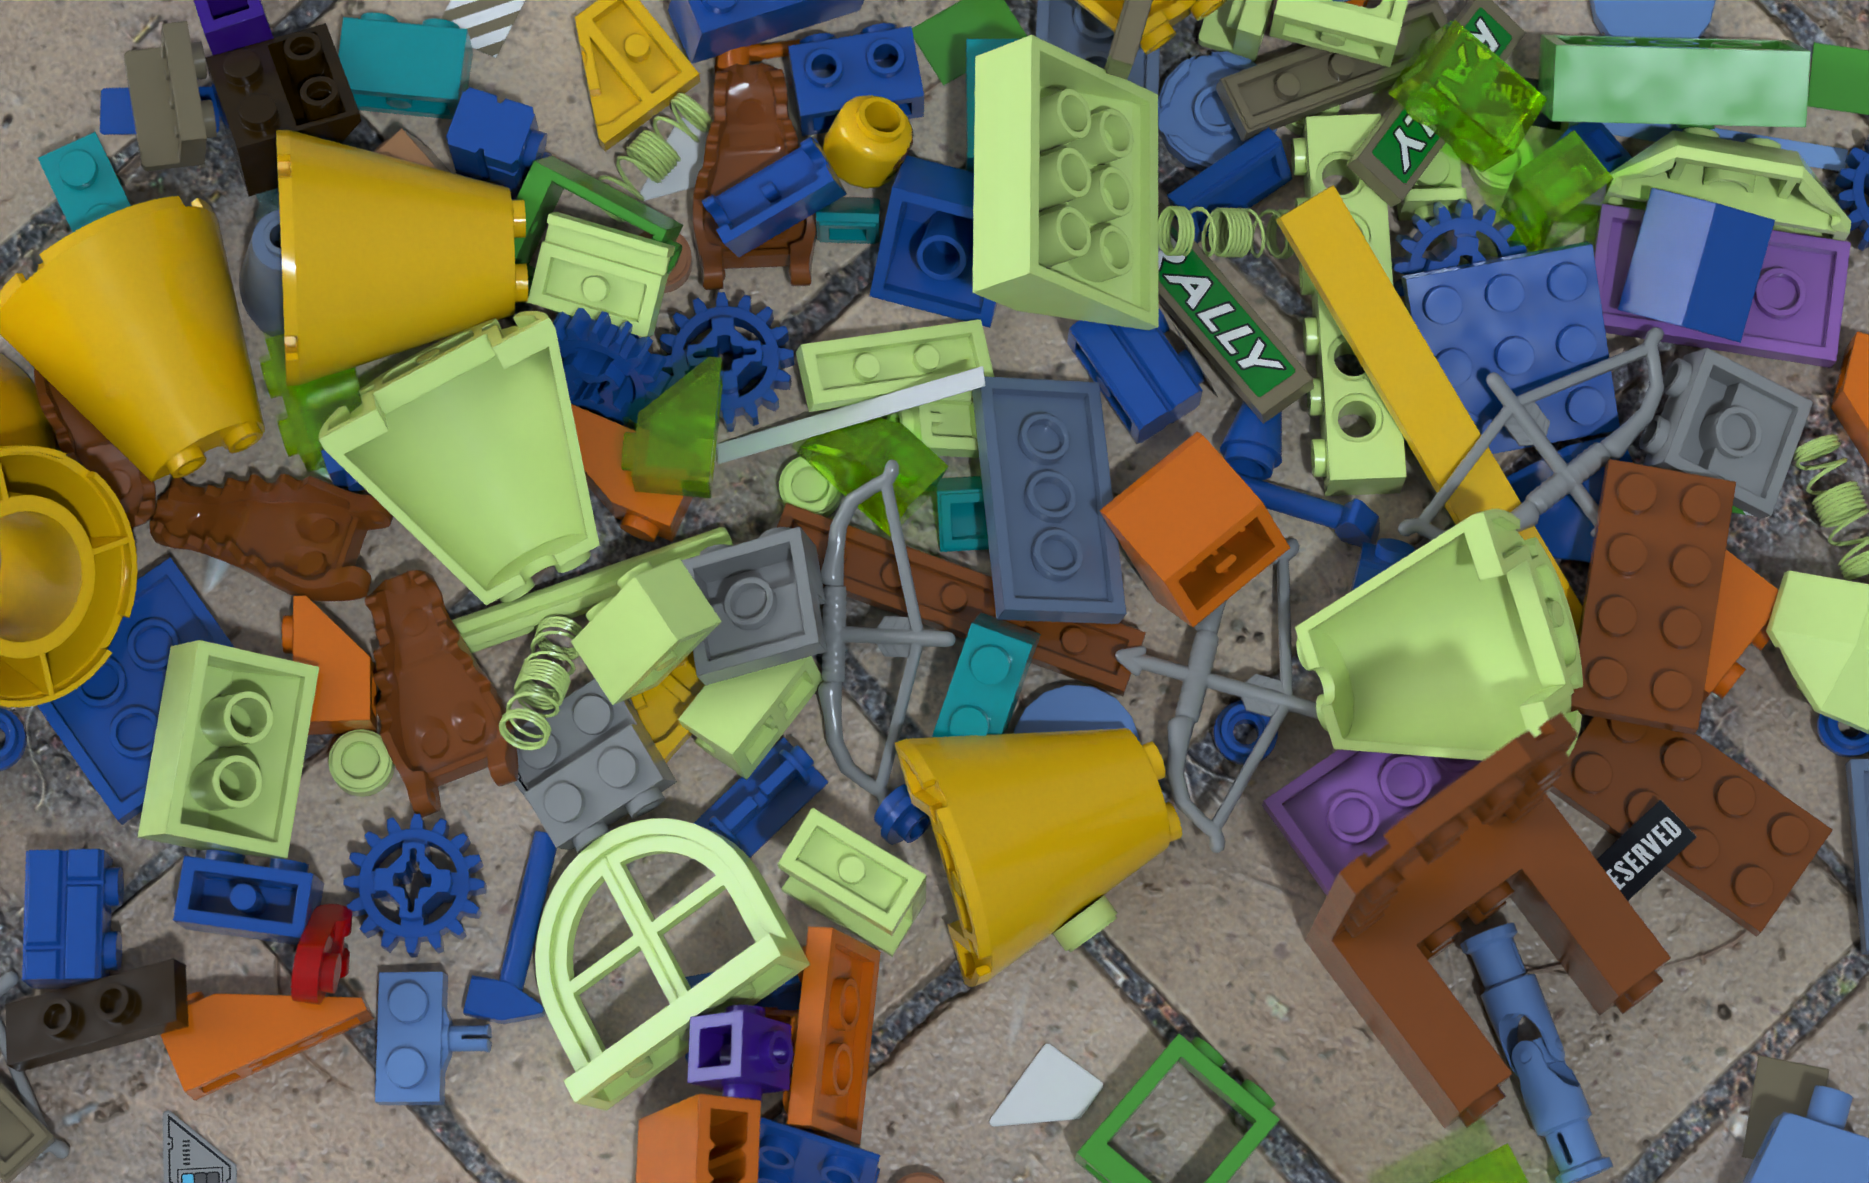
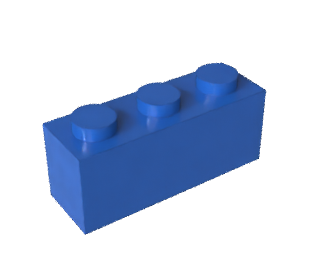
(719, 26)

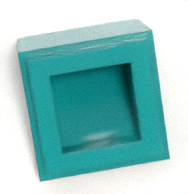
(849, 221)
(961, 514)

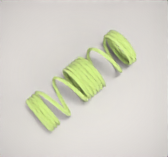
(651, 151)
(1229, 232)
(1837, 505)
(545, 671)

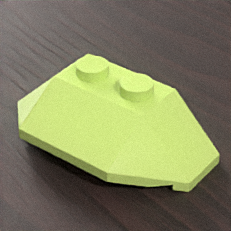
(1737, 174)
(1825, 642)

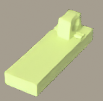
(881, 363)

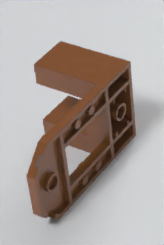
(1462, 860)

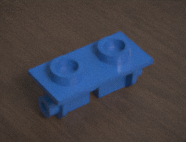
(767, 800)

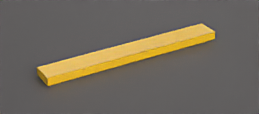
(1399, 360)

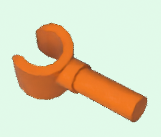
(754, 52)

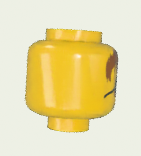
(868, 141)

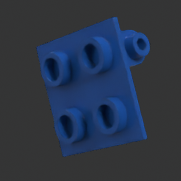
(804, 1157)

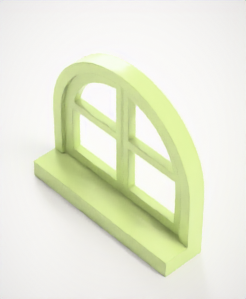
(776, 956)

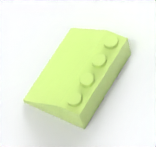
(1064, 187)

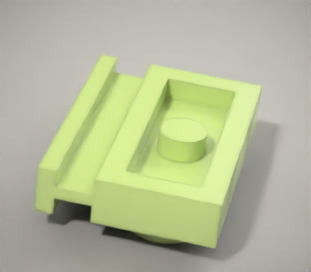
(601, 271)

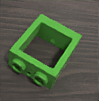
(542, 192)
(1206, 1065)

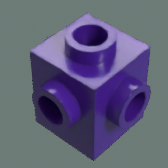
(740, 1052)

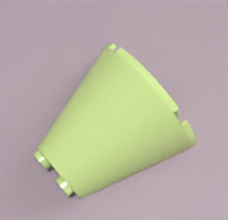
(476, 455)
(1448, 647)

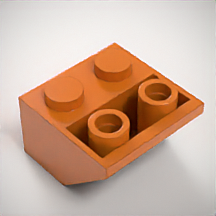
(1194, 530)

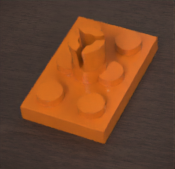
(831, 1036)

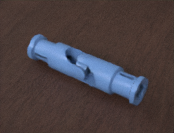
(1546, 1082)

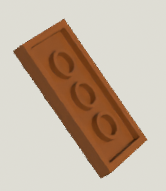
(1652, 595)
(1748, 834)

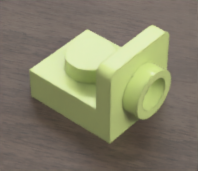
(1237, 27)
(1438, 183)
(944, 425)

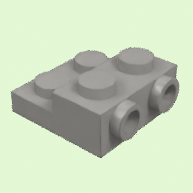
(1727, 427)
(766, 600)
(591, 768)

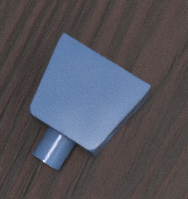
(1814, 1146)

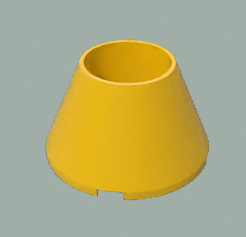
(62, 574)

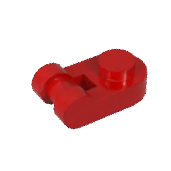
(321, 954)

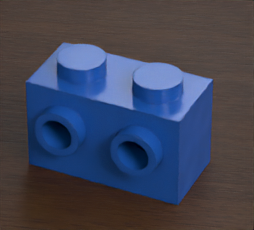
(835, 70)
(244, 899)

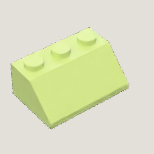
(228, 750)

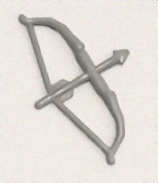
(1529, 428)
(894, 634)
(1259, 695)

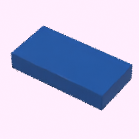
(1236, 179)

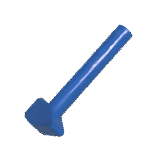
(1352, 521)
(504, 999)

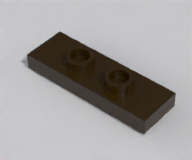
(96, 1015)

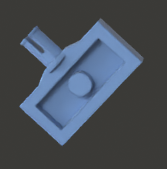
(418, 1038)

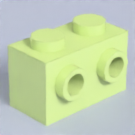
(644, 629)

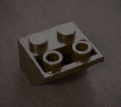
(280, 86)

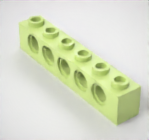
(1345, 462)

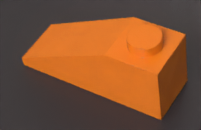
(640, 512)
(250, 1032)

